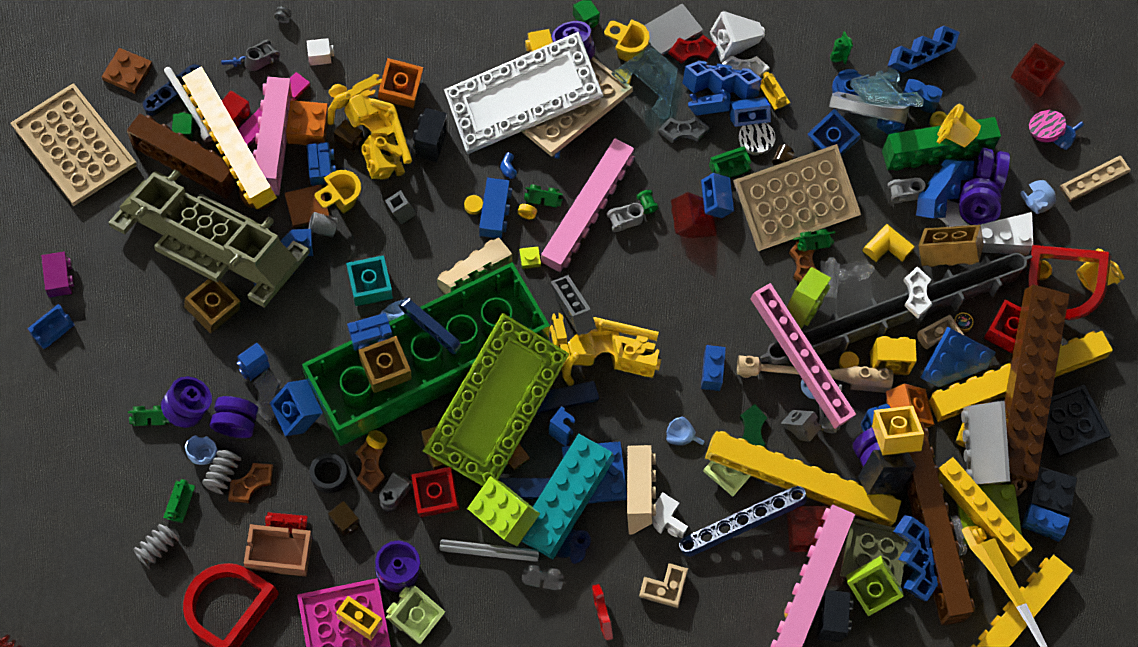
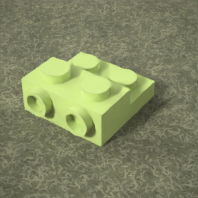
(726, 477)
(414, 613)

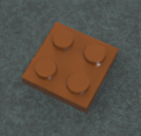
(127, 70)

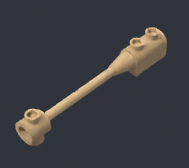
(858, 377)

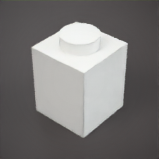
(319, 51)

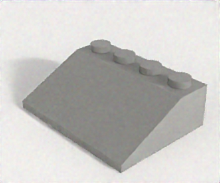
(986, 443)

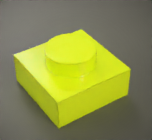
(530, 257)

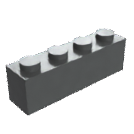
(573, 305)

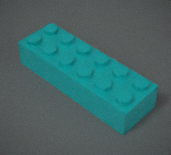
(567, 494)

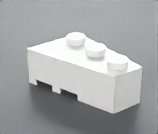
(1008, 235)

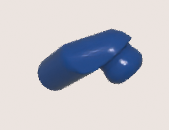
(506, 167)

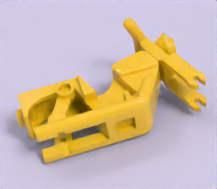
(380, 119)
(606, 338)

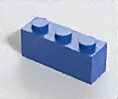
(495, 208)

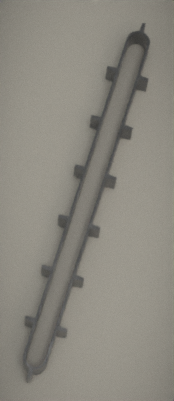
(1016, 261)

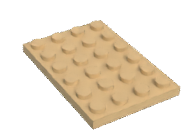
(562, 129)
(73, 144)
(797, 197)

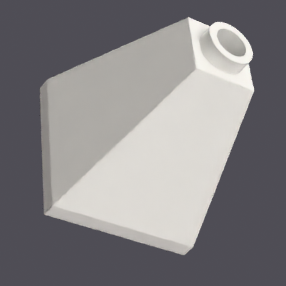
(735, 34)

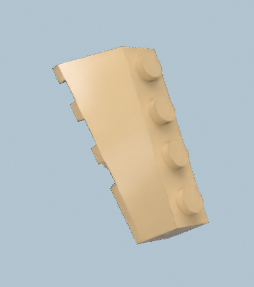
(478, 264)
(640, 487)

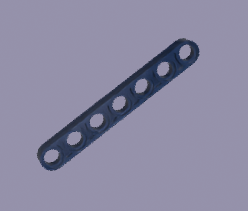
(749, 513)

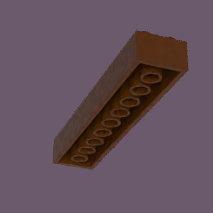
(1033, 378)
(929, 508)

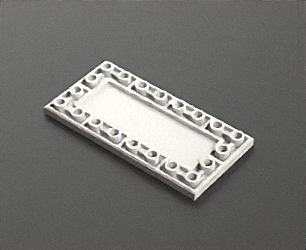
(523, 93)

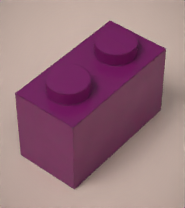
(57, 274)

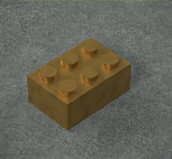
(951, 245)

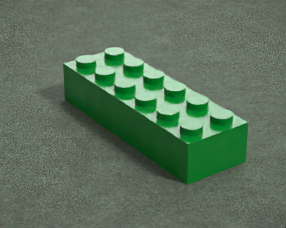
(921, 146)

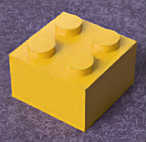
(894, 354)
(897, 430)

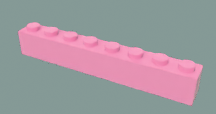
(587, 205)
(802, 356)
(815, 578)

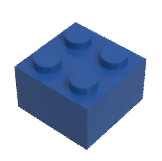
(834, 131)
(296, 407)

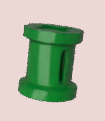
(645, 196)

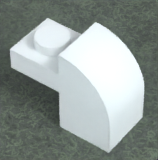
(664, 517)

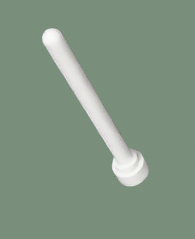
(184, 96)

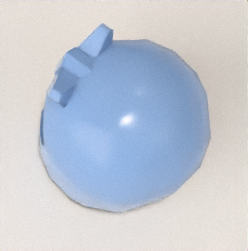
(1042, 198)

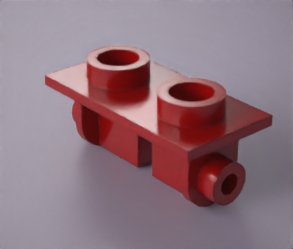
(286, 521)

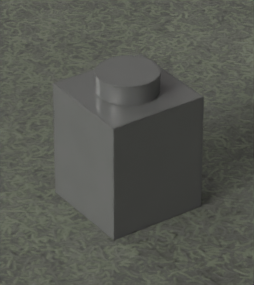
(401, 207)

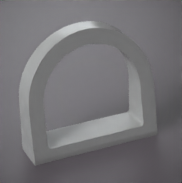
(854, 104)

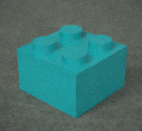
(369, 280)

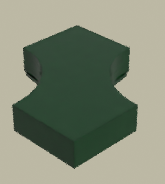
(753, 421)

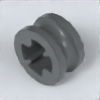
(282, 14)

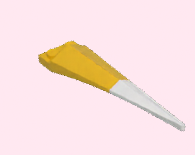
(995, 562)

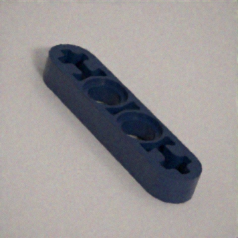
(168, 87)
(430, 325)

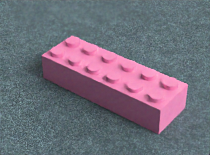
(272, 132)

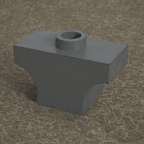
(802, 424)

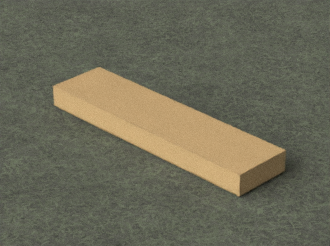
(1094, 178)

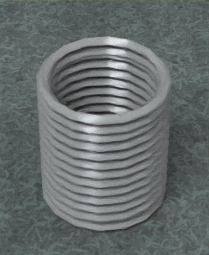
(323, 224)

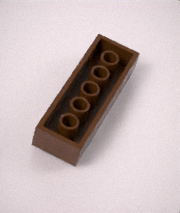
(181, 155)

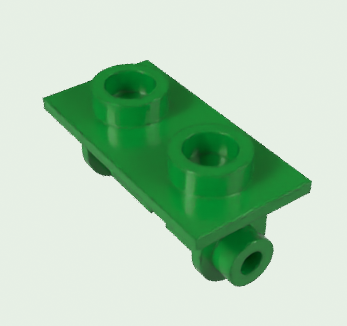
(841, 49)
(551, 196)
(808, 240)
(141, 416)
(179, 501)

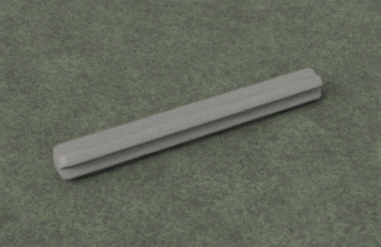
(489, 550)

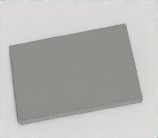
(671, 26)

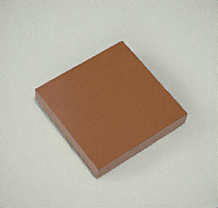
(303, 204)

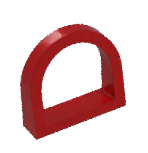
(1101, 257)
(250, 618)

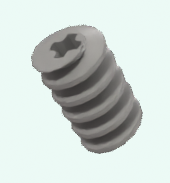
(220, 470)
(155, 544)

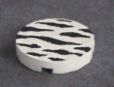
(757, 138)

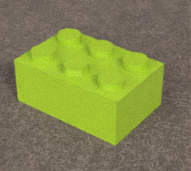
(808, 297)
(503, 511)

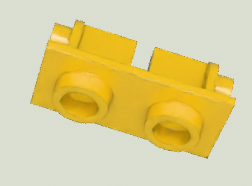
(773, 91)

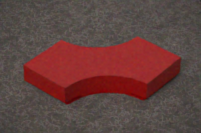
(698, 48)
(599, 601)

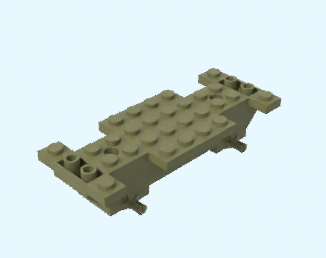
(210, 236)

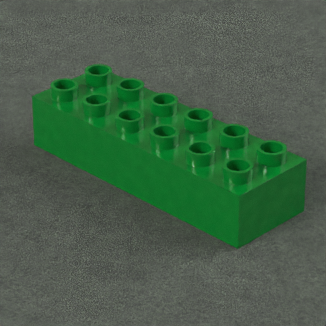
(466, 313)

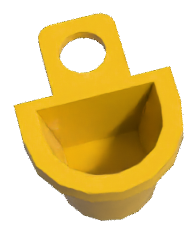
(631, 38)
(959, 127)
(343, 189)
(1089, 272)

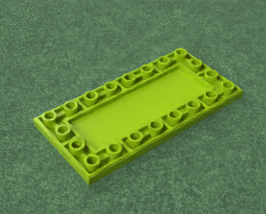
(496, 401)

